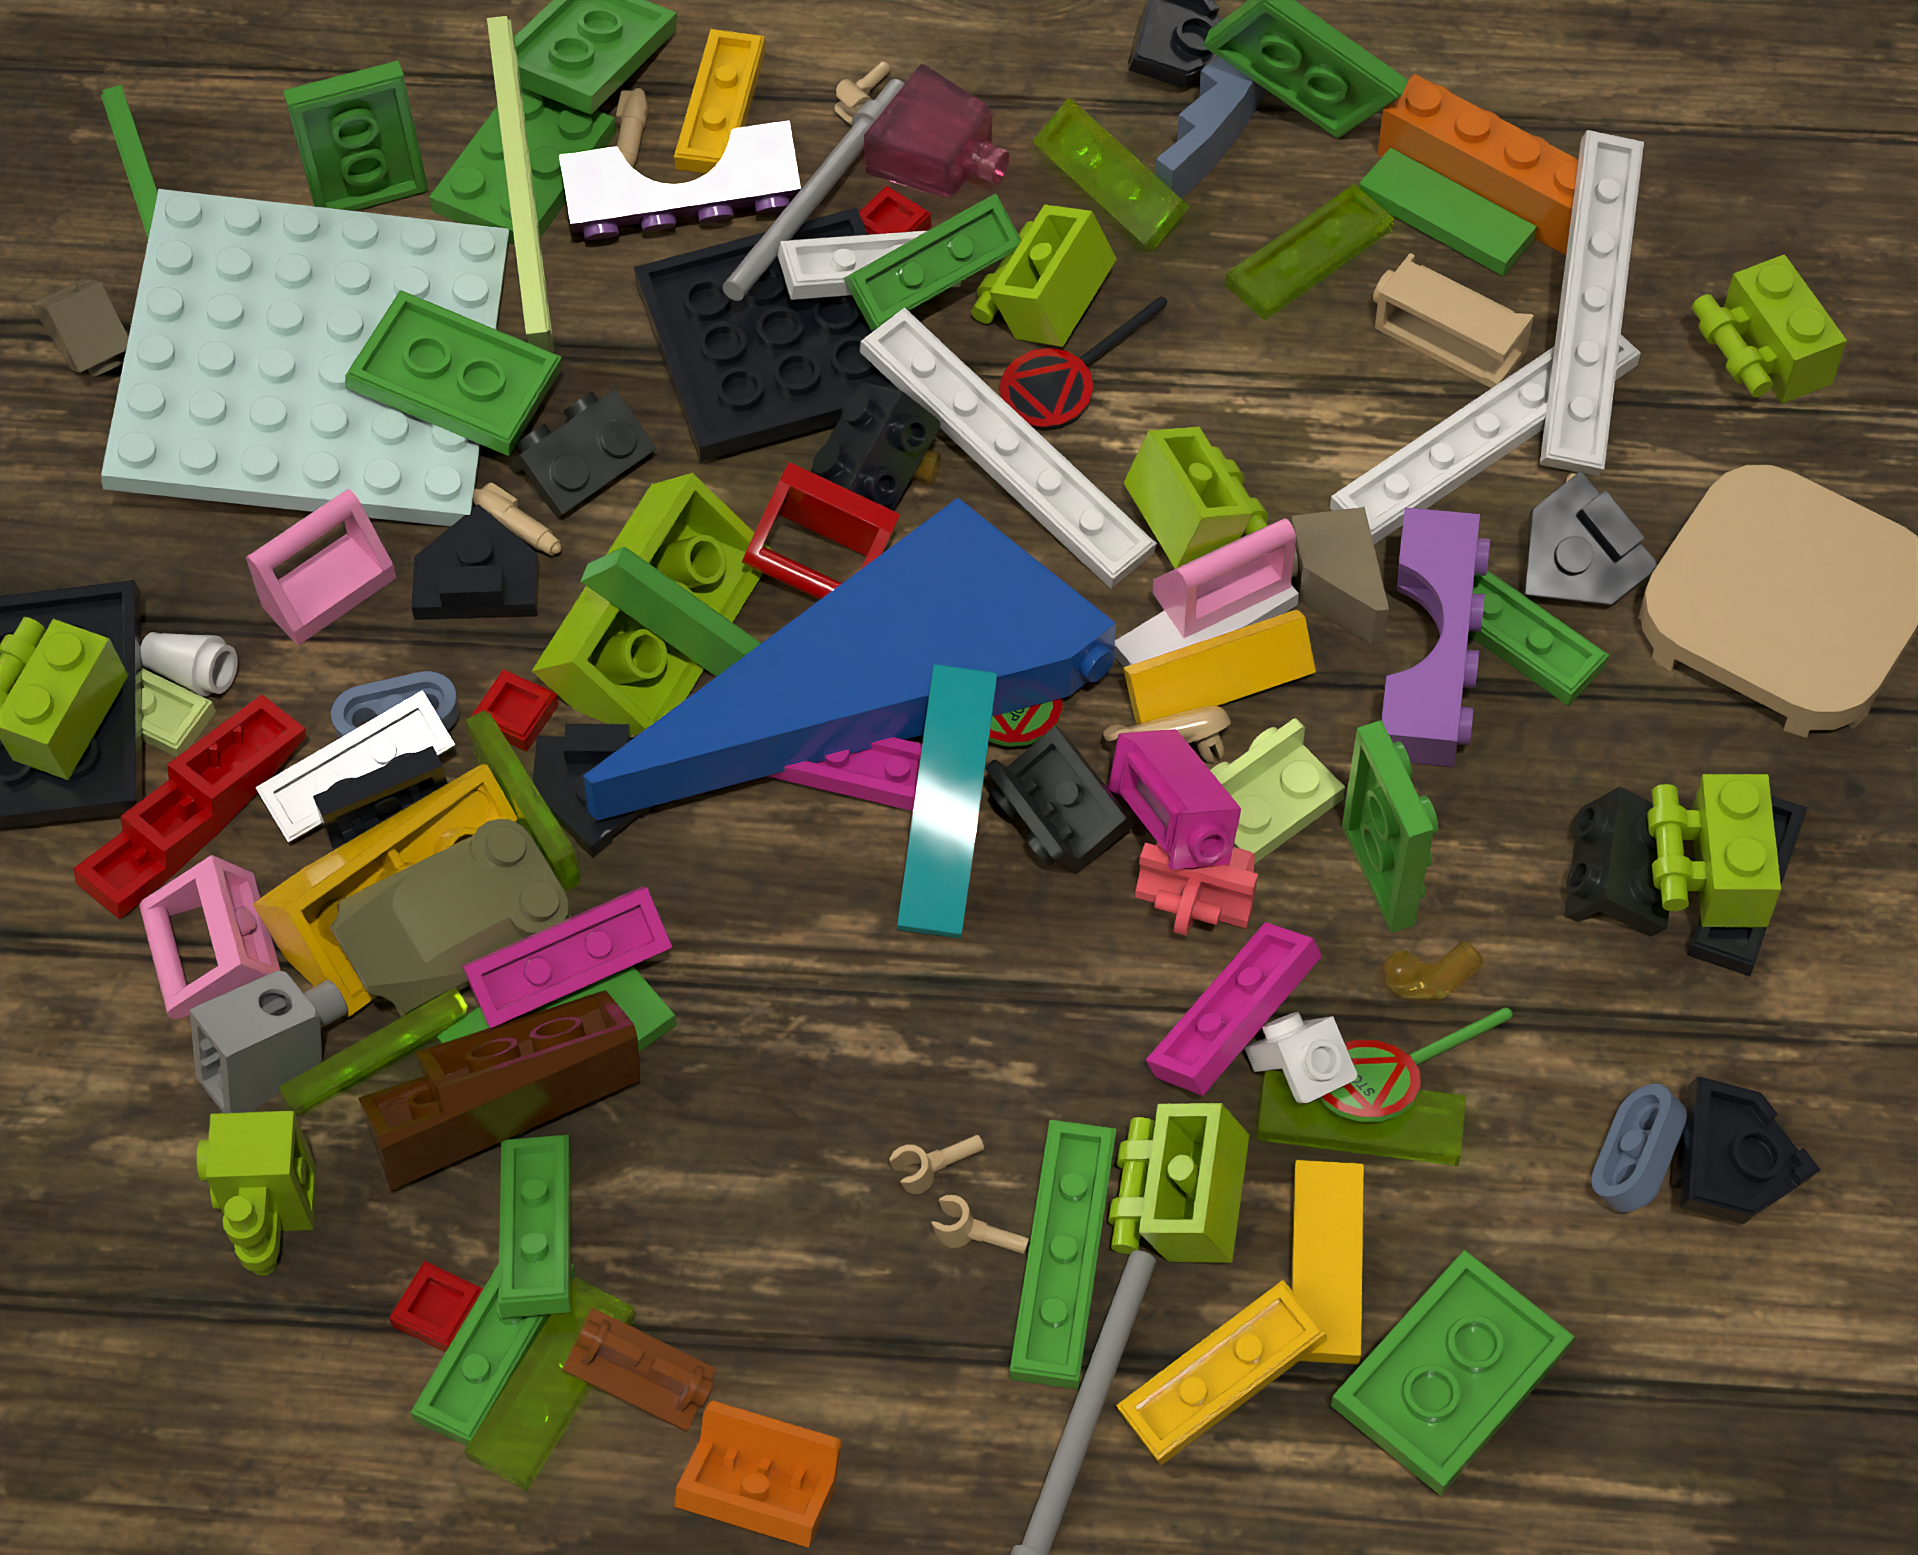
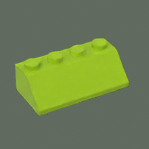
(615, 665)

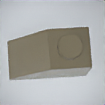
(84, 326)
(1340, 571)

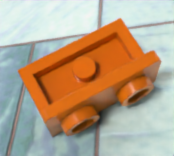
(760, 1474)

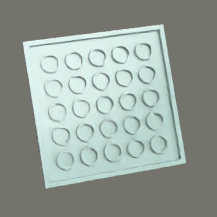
(247, 351)

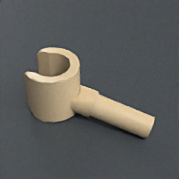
(856, 94)
(931, 1161)
(972, 1229)

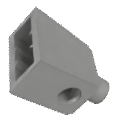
(260, 1038)

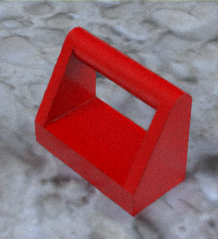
(827, 511)

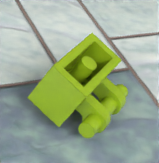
(1048, 276)
(1773, 332)
(1191, 494)
(59, 694)
(1732, 850)
(259, 1180)
(1181, 1183)

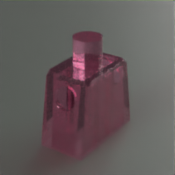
(933, 137)

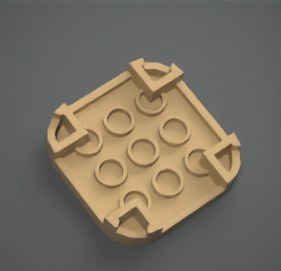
(1786, 597)

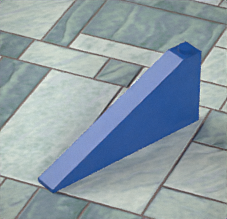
(864, 665)

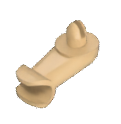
(1194, 725)

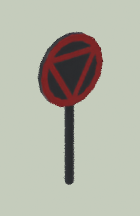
(1054, 385)

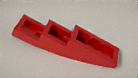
(185, 813)

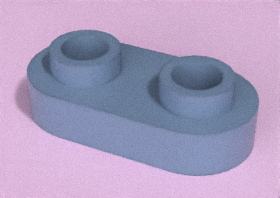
(373, 699)
(1639, 1148)

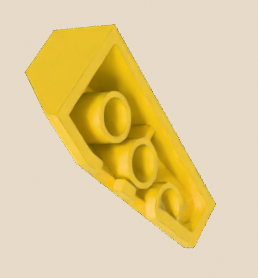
(305, 904)

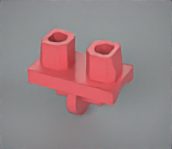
(1199, 893)

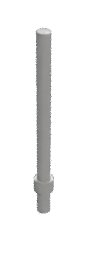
(809, 196)
(1087, 1406)

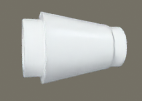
(192, 661)

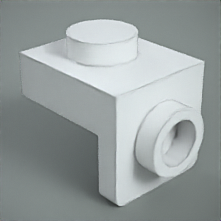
(1308, 1053)

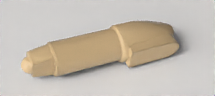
(631, 118)
(505, 509)

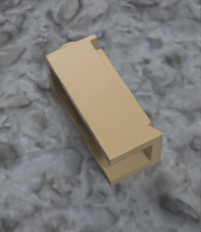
(1451, 322)

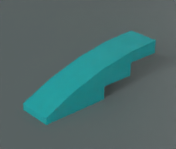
(947, 801)

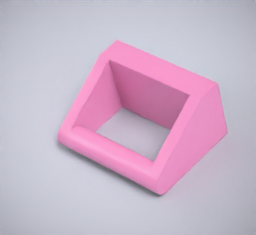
(1228, 578)
(328, 581)
(235, 928)

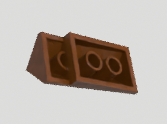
(501, 1084)

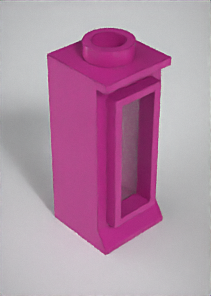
(1175, 797)

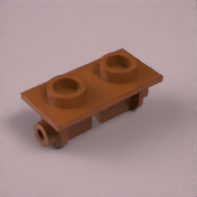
(639, 1369)

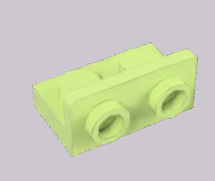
(1277, 789)

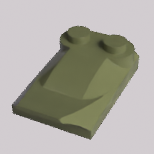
(447, 910)

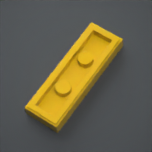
(719, 98)
(1221, 668)
(1329, 1254)
(1221, 1372)

